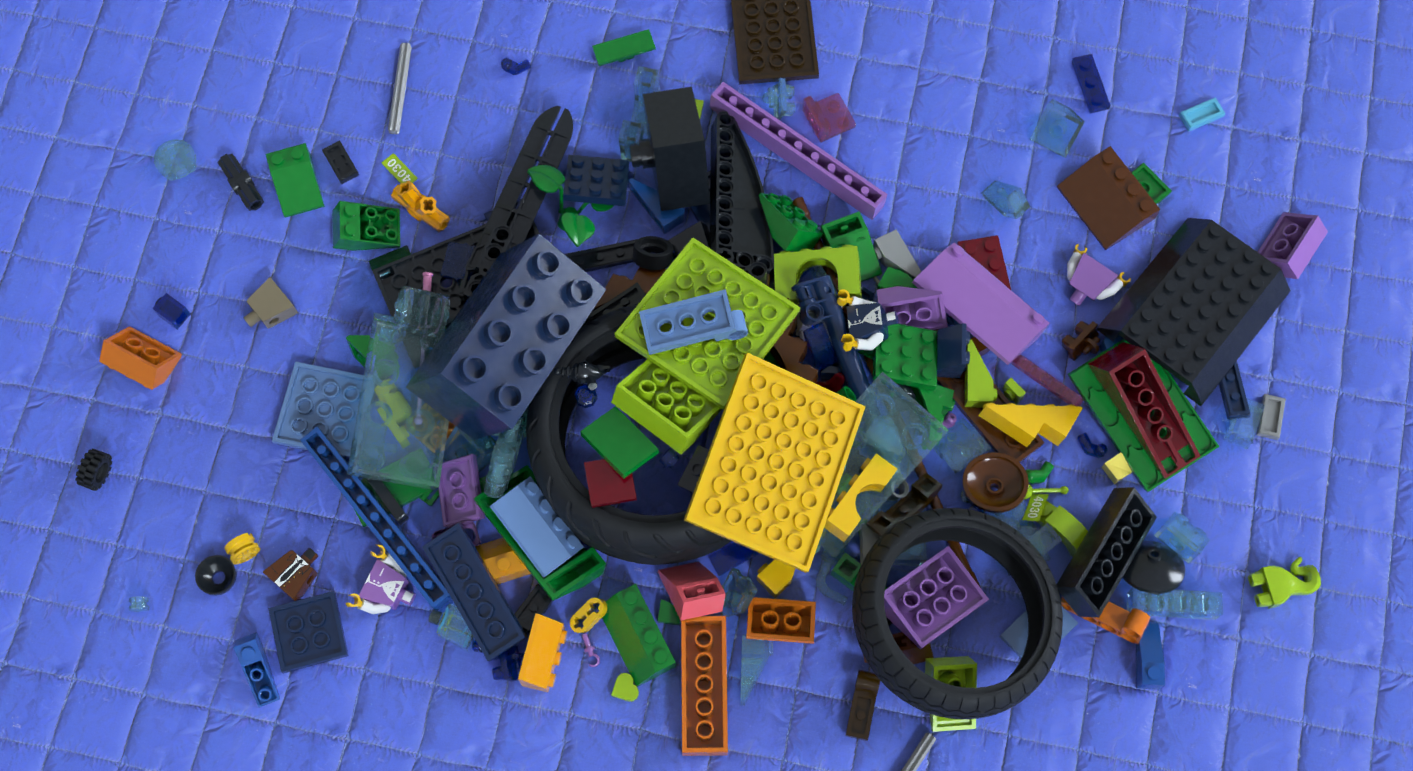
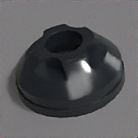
(207, 570)

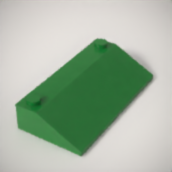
(566, 578)

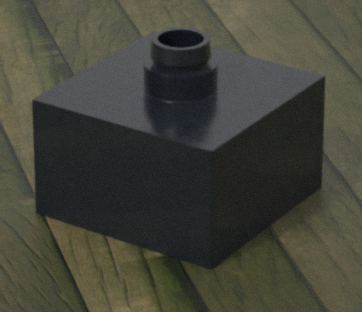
(674, 149)

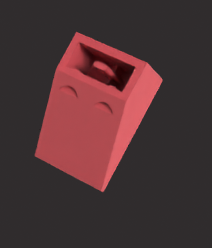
(693, 590)

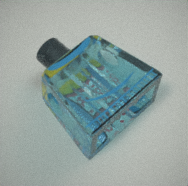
(452, 627)

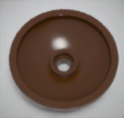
(999, 472)

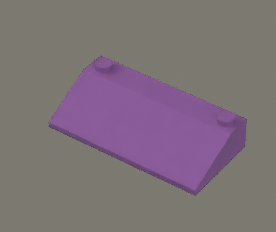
(983, 303)

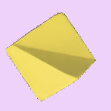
(1117, 468)

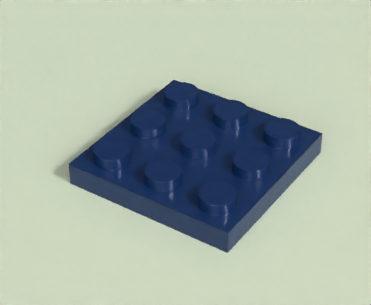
(596, 180)
(308, 632)

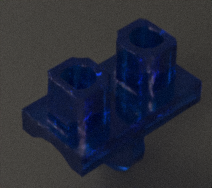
(510, 662)

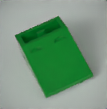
(788, 223)
(365, 226)
(853, 231)

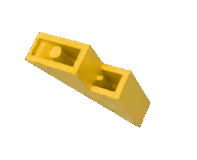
(1028, 420)

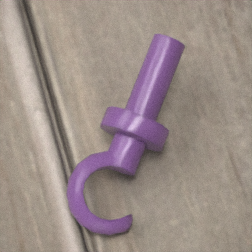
(589, 649)

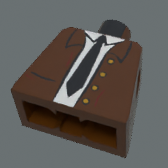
(293, 573)

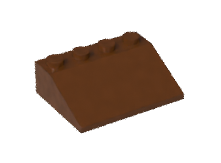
(1108, 198)

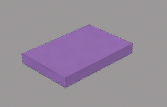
(457, 491)

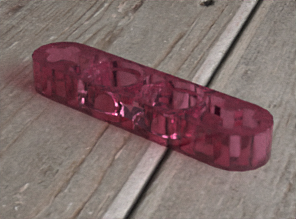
(1047, 381)

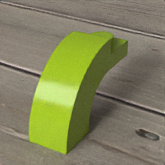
(1065, 525)

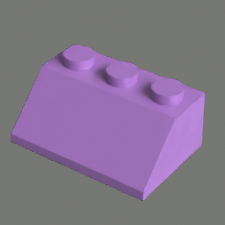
(1293, 242)

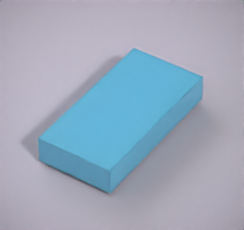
(1201, 114)

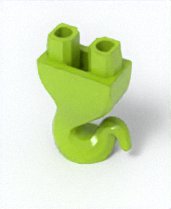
(1281, 584)

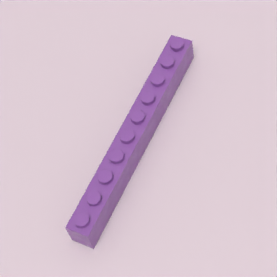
(799, 151)

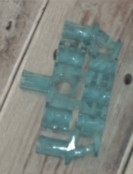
(504, 460)

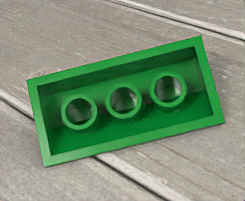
(637, 636)

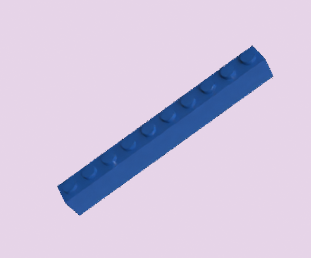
(377, 519)

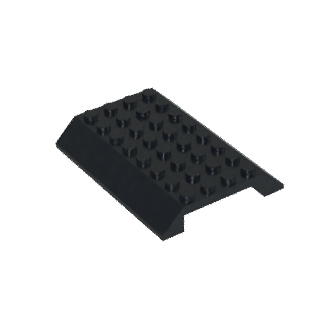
(1198, 305)

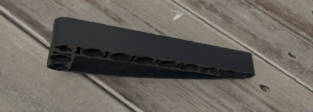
(736, 213)

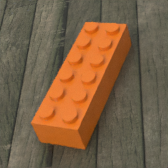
(704, 686)

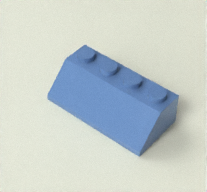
(536, 527)

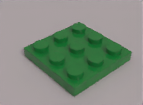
(908, 356)

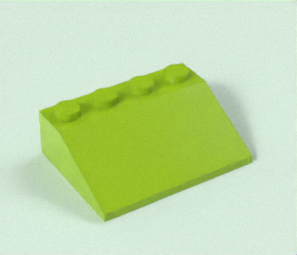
(664, 406)

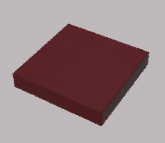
(607, 485)

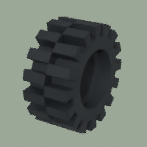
(93, 469)

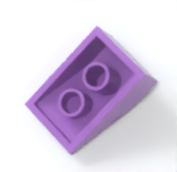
(914, 306)

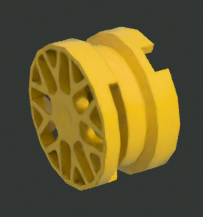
(242, 548)

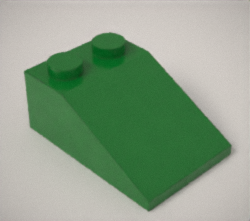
(295, 180)

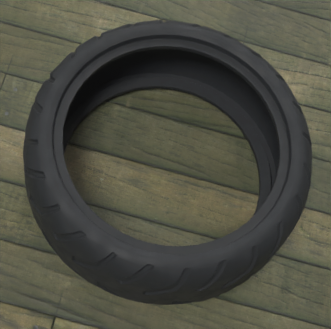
(605, 528)

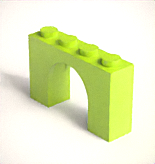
(791, 265)

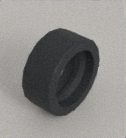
(652, 253)

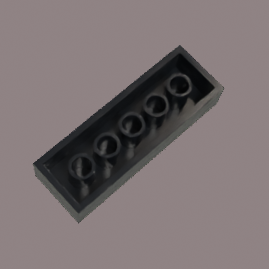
(1106, 552)

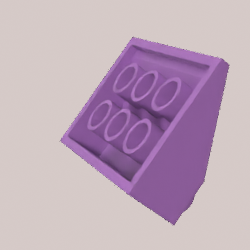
(933, 598)

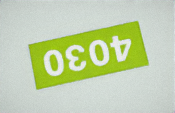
(398, 169)
(1035, 507)

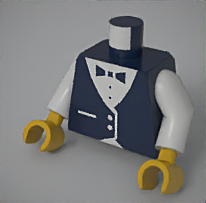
(866, 322)

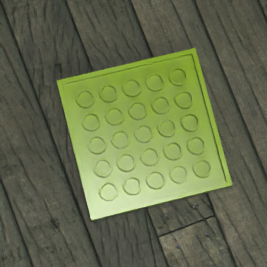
(711, 364)

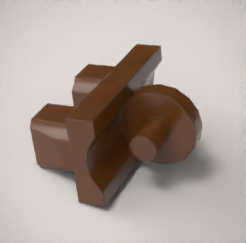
(1084, 343)

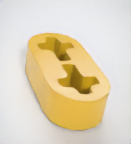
(591, 618)

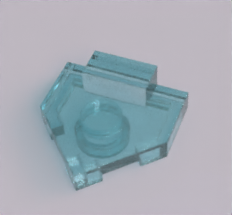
(738, 592)

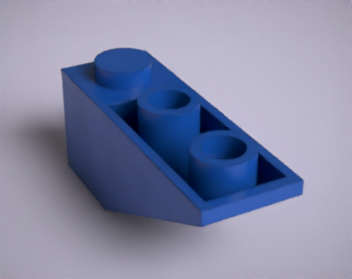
(256, 669)

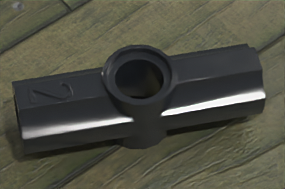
(240, 182)

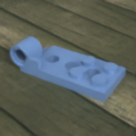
(725, 325)

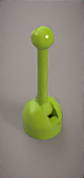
(1064, 490)

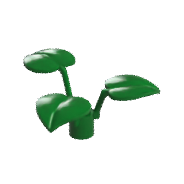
(576, 226)

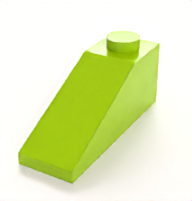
(978, 381)

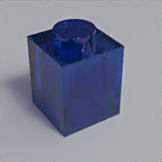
(171, 311)

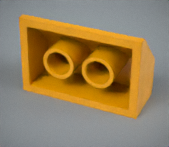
(501, 561)
(542, 653)

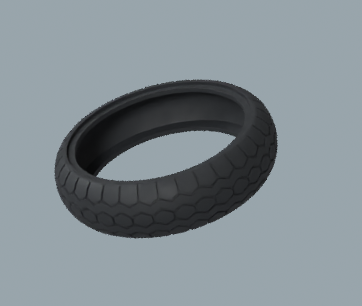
(1020, 561)

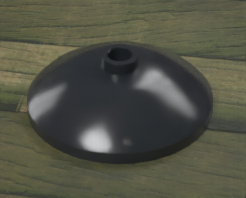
(1155, 569)

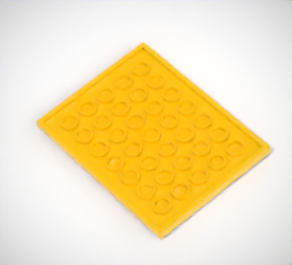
(775, 463)

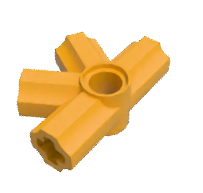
(420, 206)

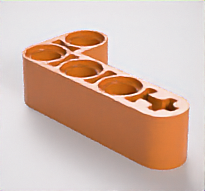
(1118, 621)

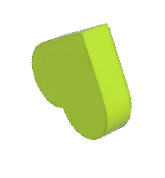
(625, 689)

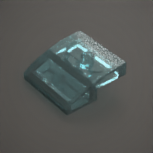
(961, 445)

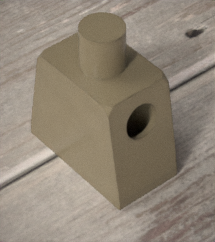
(269, 305)

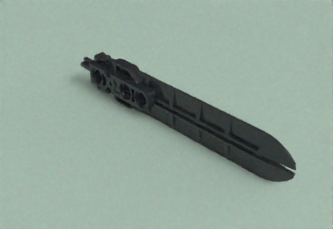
(517, 181)

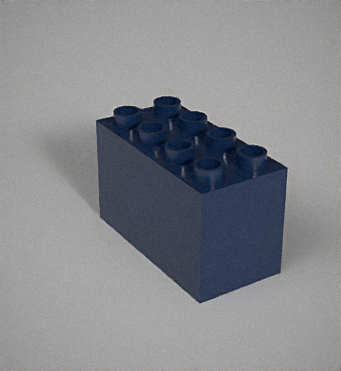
(506, 338)

